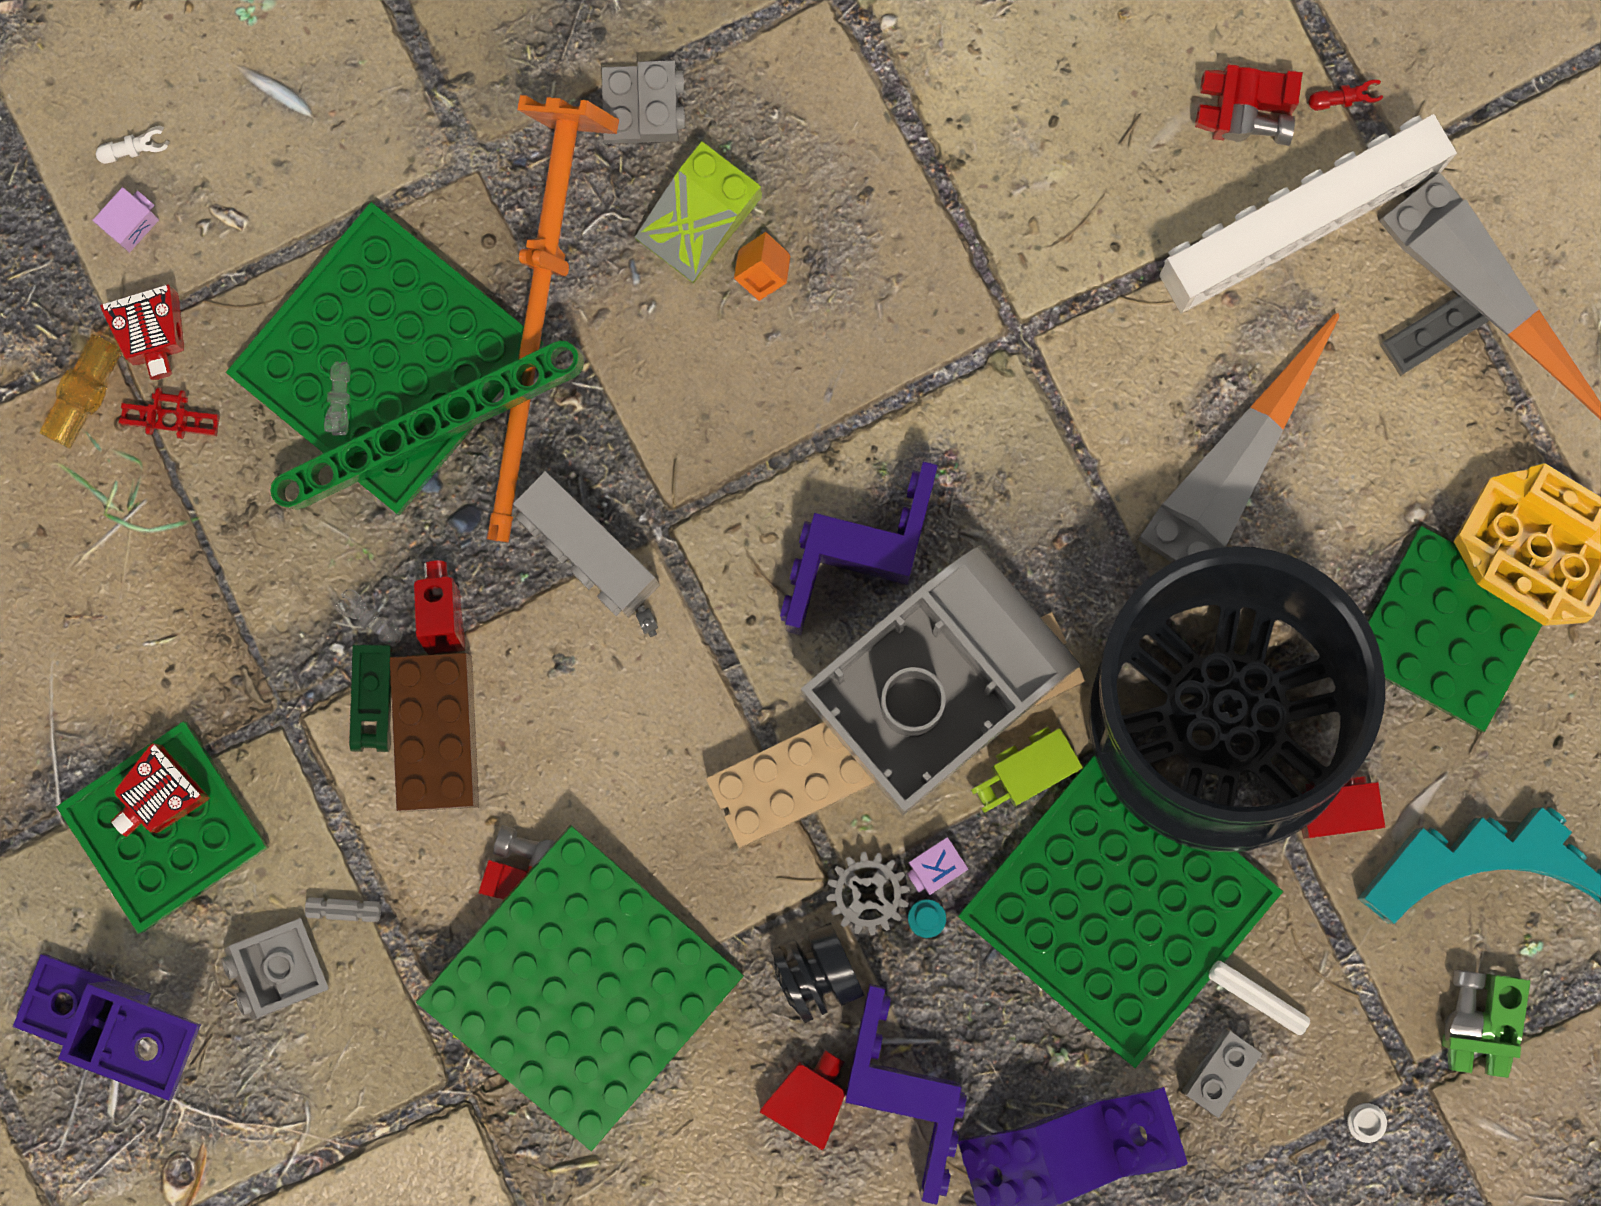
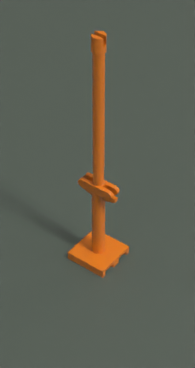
(545, 260)

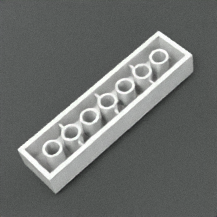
(1306, 213)

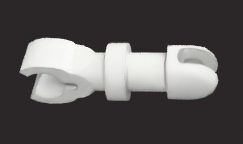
(130, 146)

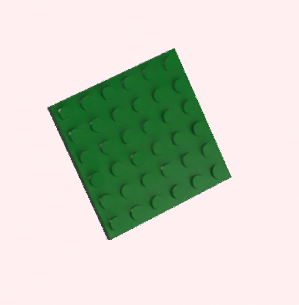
(403, 329)
(1116, 914)
(579, 988)

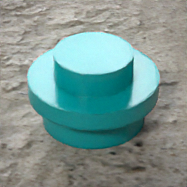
(927, 918)

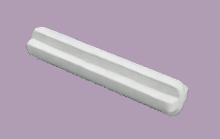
(1259, 997)

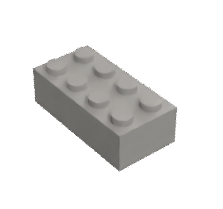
(583, 541)

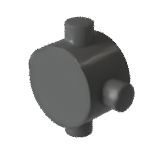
(646, 621)

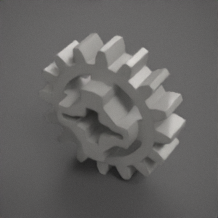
(879, 879)

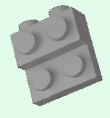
(644, 102)
(274, 970)

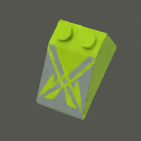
(699, 212)

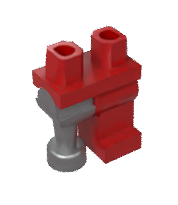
(1241, 95)
(502, 878)

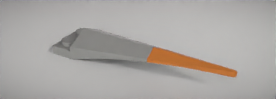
(1454, 246)
(1214, 494)

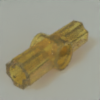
(81, 391)

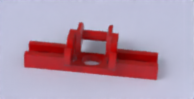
(180, 413)

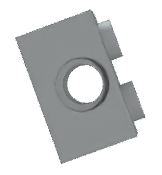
(1221, 1073)

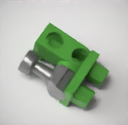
(1491, 1032)

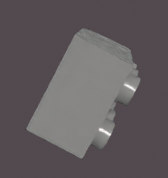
(939, 678)

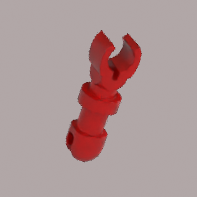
(1344, 96)

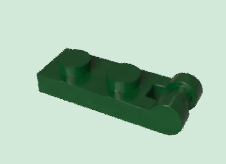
(370, 697)

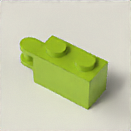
(1030, 769)

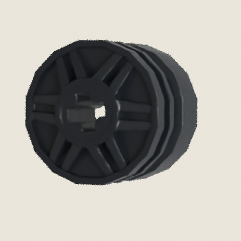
(816, 973)

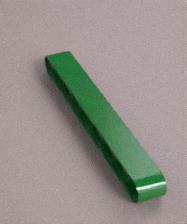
(408, 426)

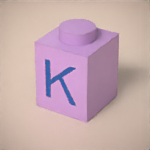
(127, 218)
(936, 867)

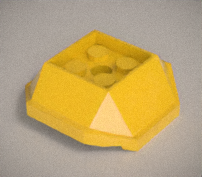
(1543, 514)

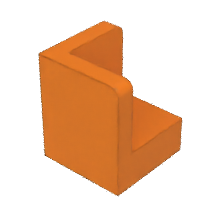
(762, 266)

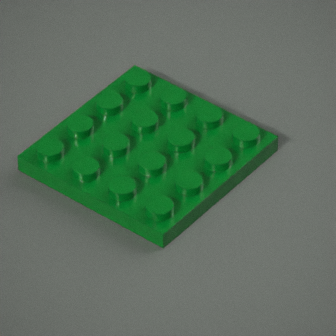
(1448, 634)
(165, 869)

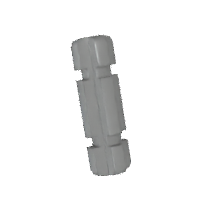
(343, 909)

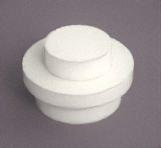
(1367, 1122)

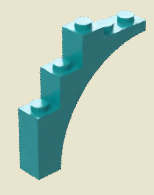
(1426, 863)

